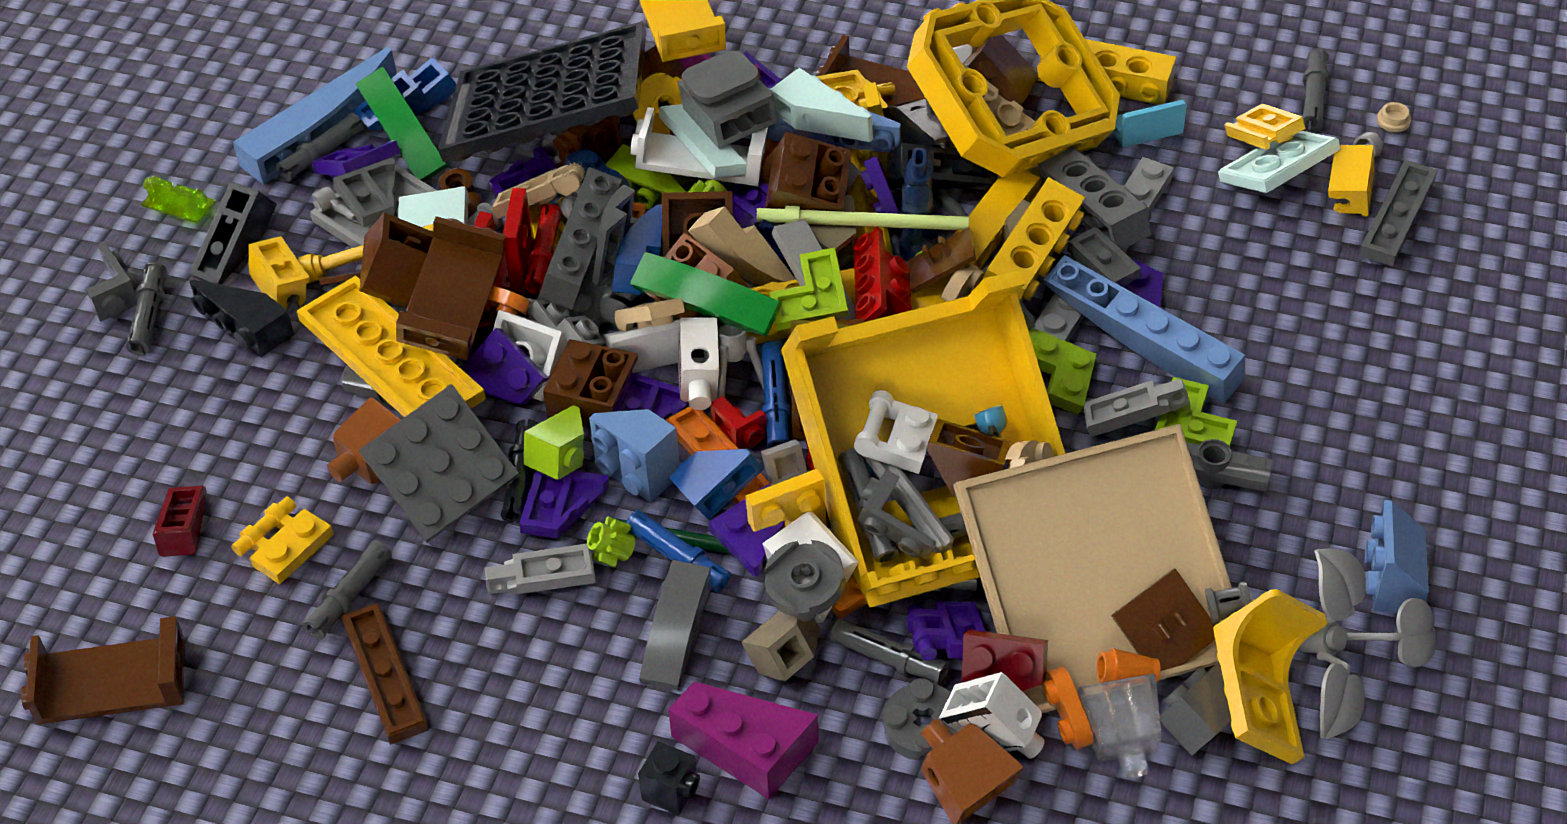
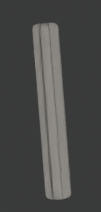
(915, 507)

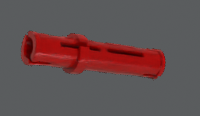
(542, 252)

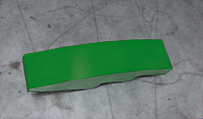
(401, 124)
(706, 294)

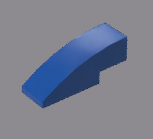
(420, 90)
(641, 238)

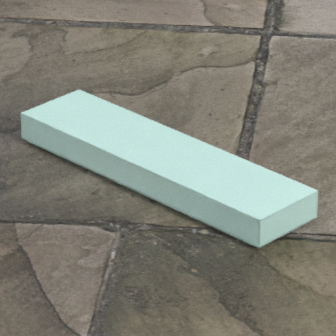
(719, 162)

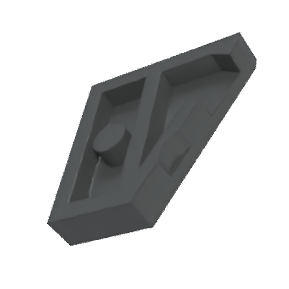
(369, 191)

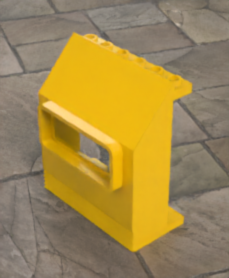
(935, 358)

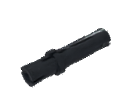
(517, 490)

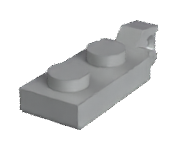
(1133, 405)
(542, 570)

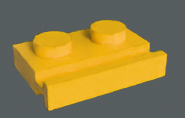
(1265, 125)

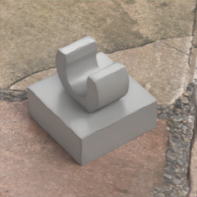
(784, 462)

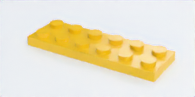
(364, 337)

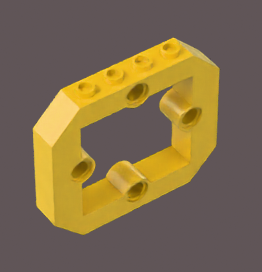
(959, 92)

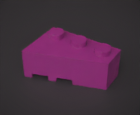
(744, 734)

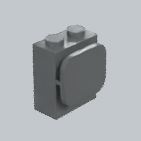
(727, 98)

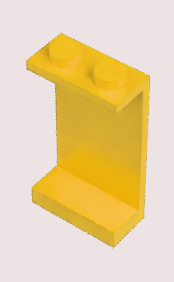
(684, 27)

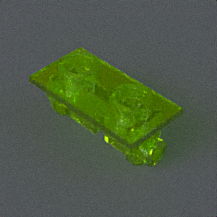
(176, 201)

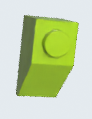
(556, 444)

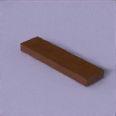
(384, 673)

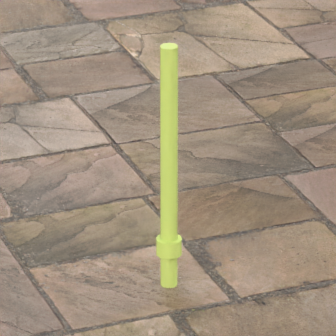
(866, 219)

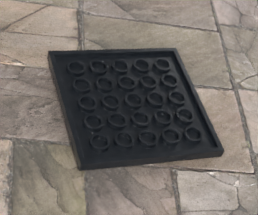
(545, 92)

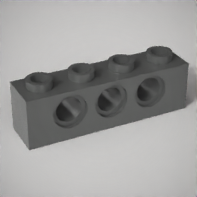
(1105, 202)
(578, 239)

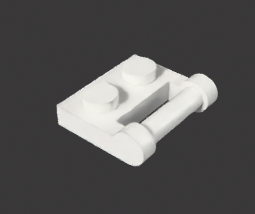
(908, 437)

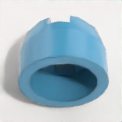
(989, 417)

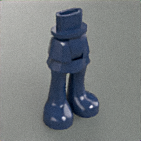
(917, 200)

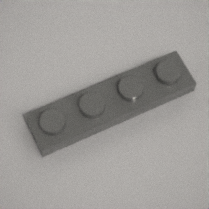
(1398, 213)

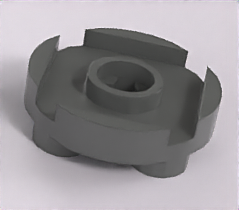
(804, 599)
(902, 710)

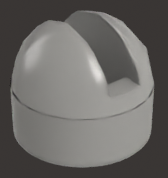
(1370, 137)

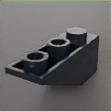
(918, 123)
(248, 315)

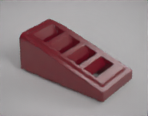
(180, 525)

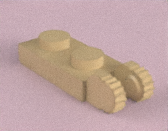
(544, 187)
(648, 314)

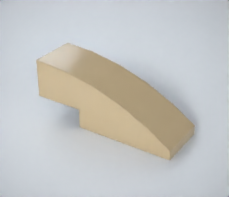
(739, 247)

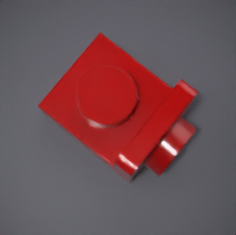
(741, 430)

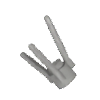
(732, 346)

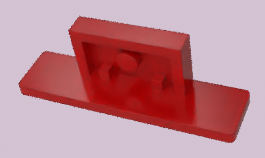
(879, 278)

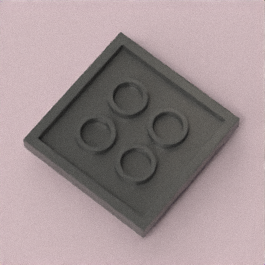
(439, 463)

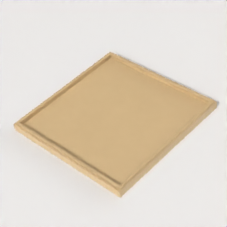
(1083, 538)

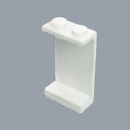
(670, 155)

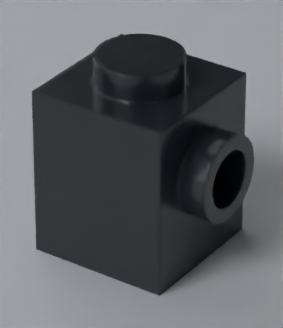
(668, 778)

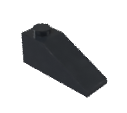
(948, 167)
(237, 223)

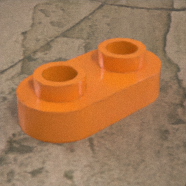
(507, 301)
(1074, 724)

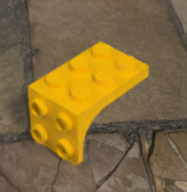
(1255, 663)

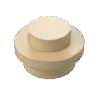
(1394, 117)

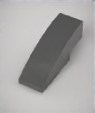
(676, 624)

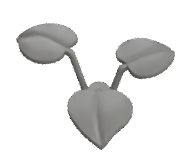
(1340, 588)

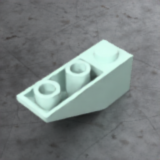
(817, 108)

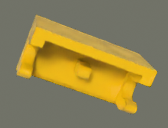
(1352, 178)
(277, 271)

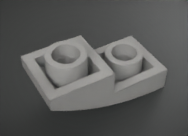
(558, 317)

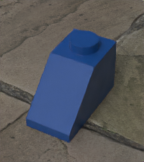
(715, 477)

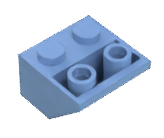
(635, 450)
(1396, 559)

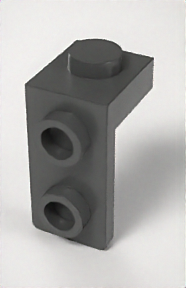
(115, 293)
(883, 524)

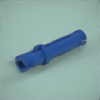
(773, 359)
(674, 548)

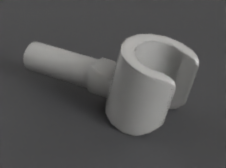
(326, 198)

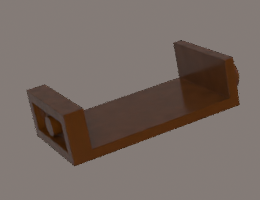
(840, 61)
(452, 288)
(105, 677)

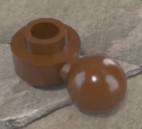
(459, 178)

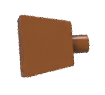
(356, 432)
(966, 769)

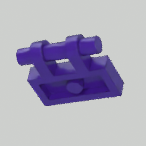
(942, 627)

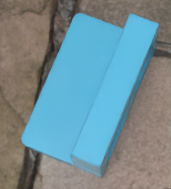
(1150, 123)

